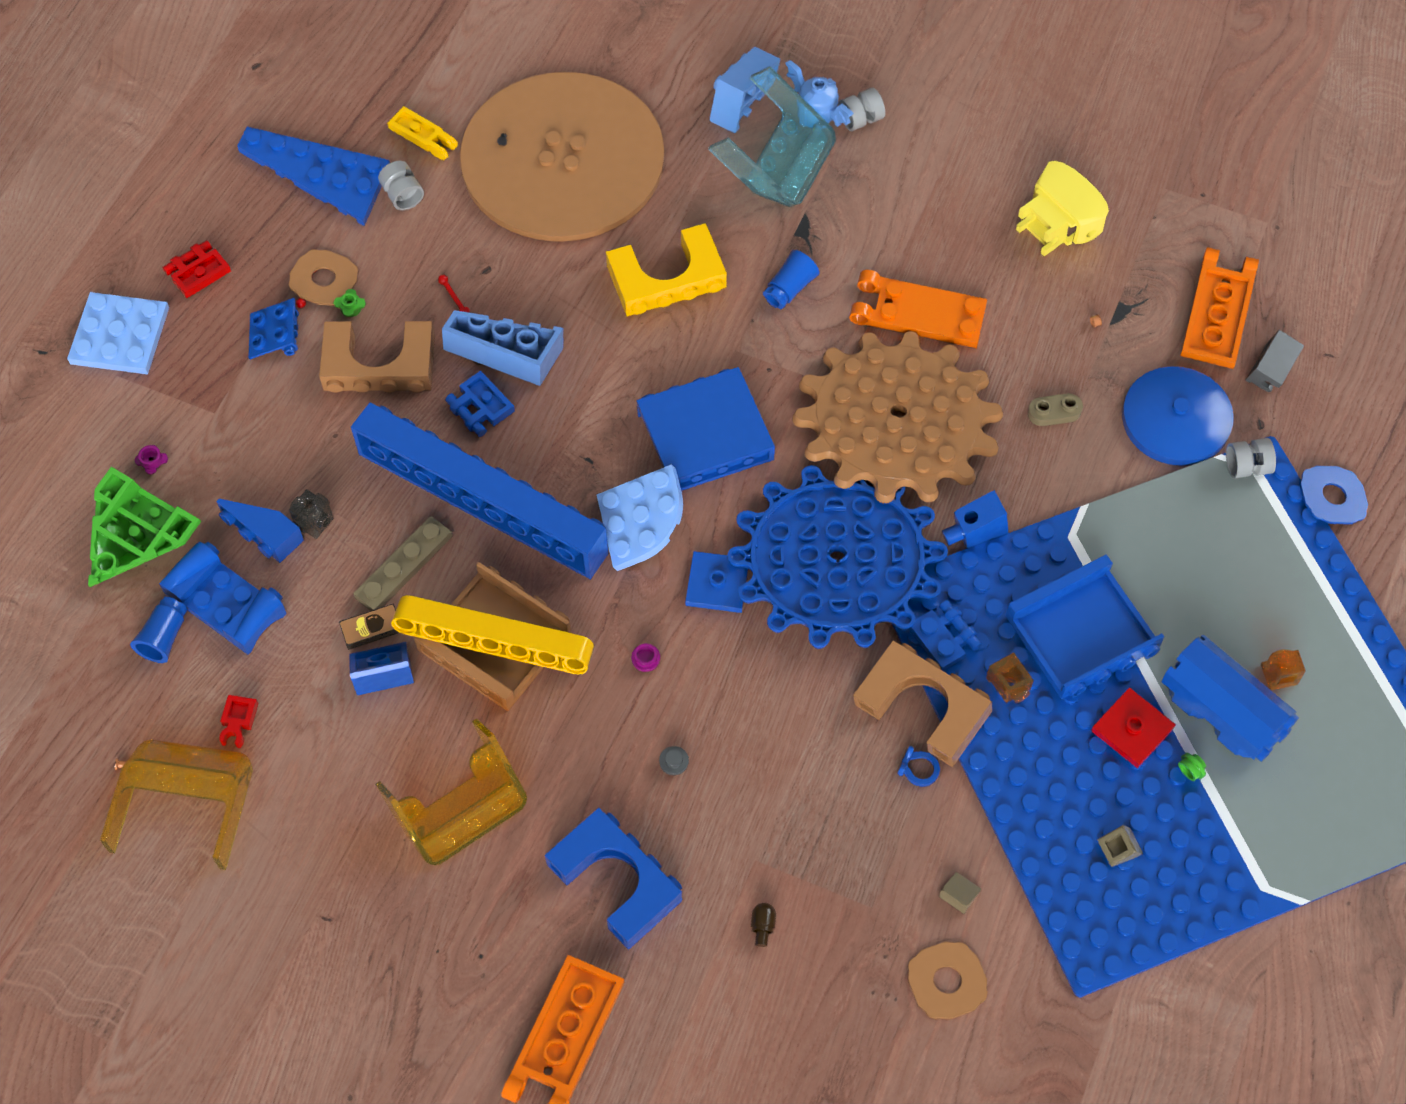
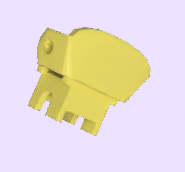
(1062, 201)

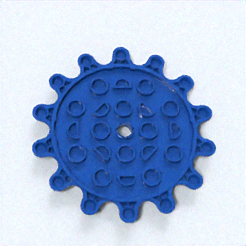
(811, 588)

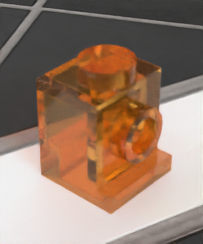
(1283, 664)
(1010, 670)

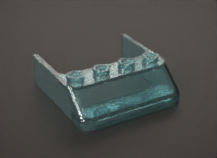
(791, 154)

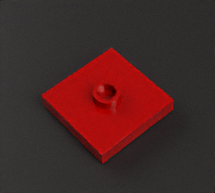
(1133, 727)

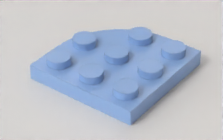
(641, 516)

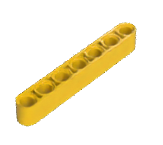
(492, 634)

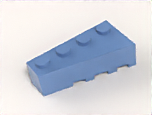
(503, 345)

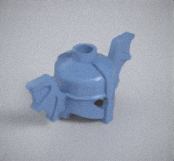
(820, 95)

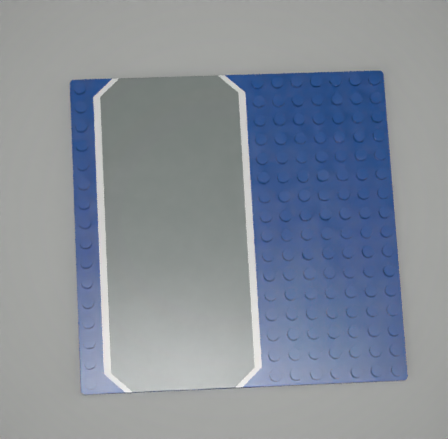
(1250, 835)

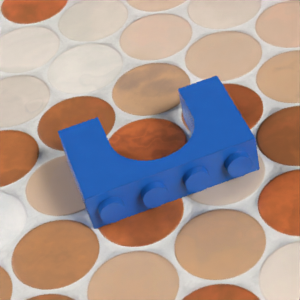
(600, 839)

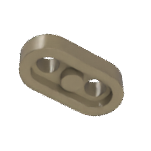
(1057, 410)

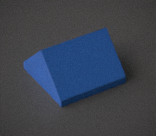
(380, 668)

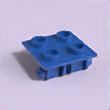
(274, 329)

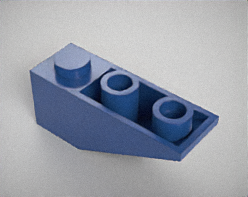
(266, 527)

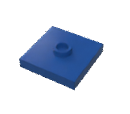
(715, 583)

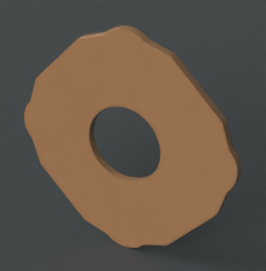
(313, 260)
(939, 1004)

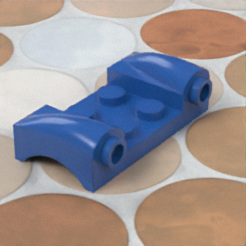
(222, 597)

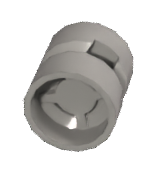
(865, 107)
(401, 185)
(1245, 458)

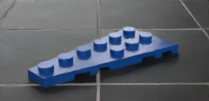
(326, 172)

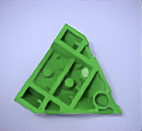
(132, 527)

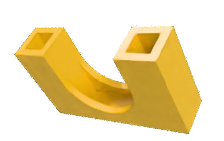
(642, 293)

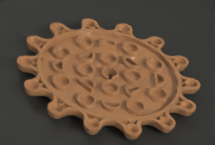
(894, 452)

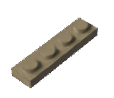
(403, 564)

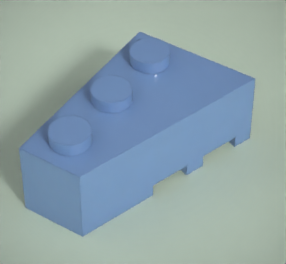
(736, 91)

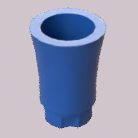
(790, 279)
(160, 631)

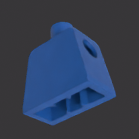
(978, 522)

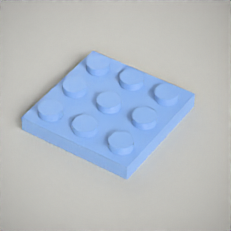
(118, 333)

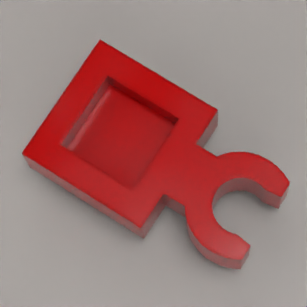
(237, 715)

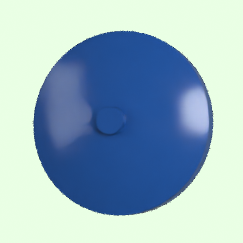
(1177, 416)

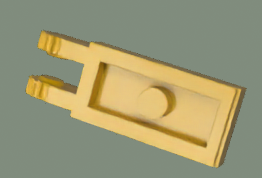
(422, 132)

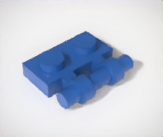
(486, 397)
(938, 641)

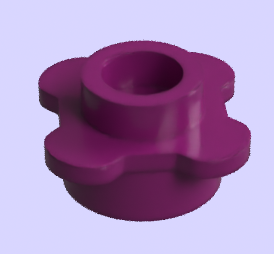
(147, 453)

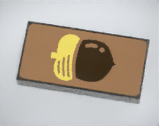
(368, 626)

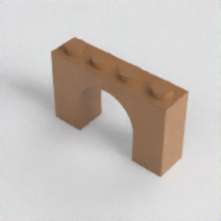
(408, 372)
(902, 669)

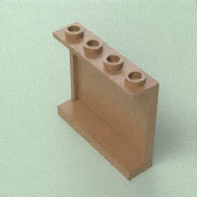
(495, 676)

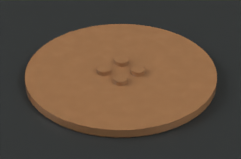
(574, 156)

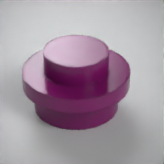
(645, 657)

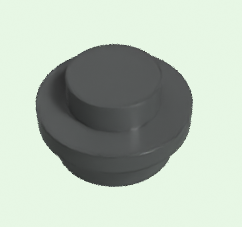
(674, 760)

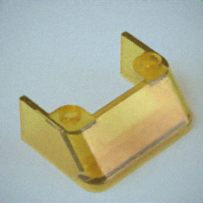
(466, 811)

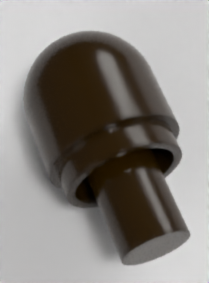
(763, 923)

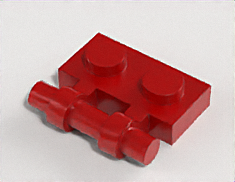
(200, 272)

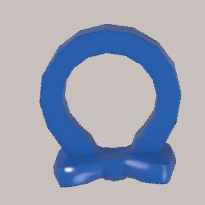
(905, 770)

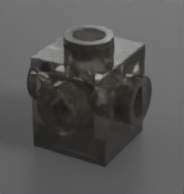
(311, 513)

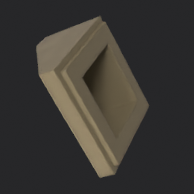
(1120, 845)
(959, 892)

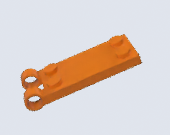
(920, 309)
(1219, 311)
(565, 1030)

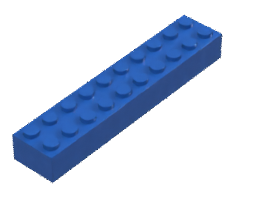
(481, 490)

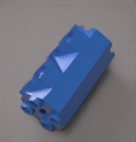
(1230, 698)

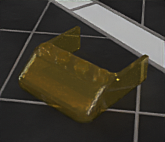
(184, 772)

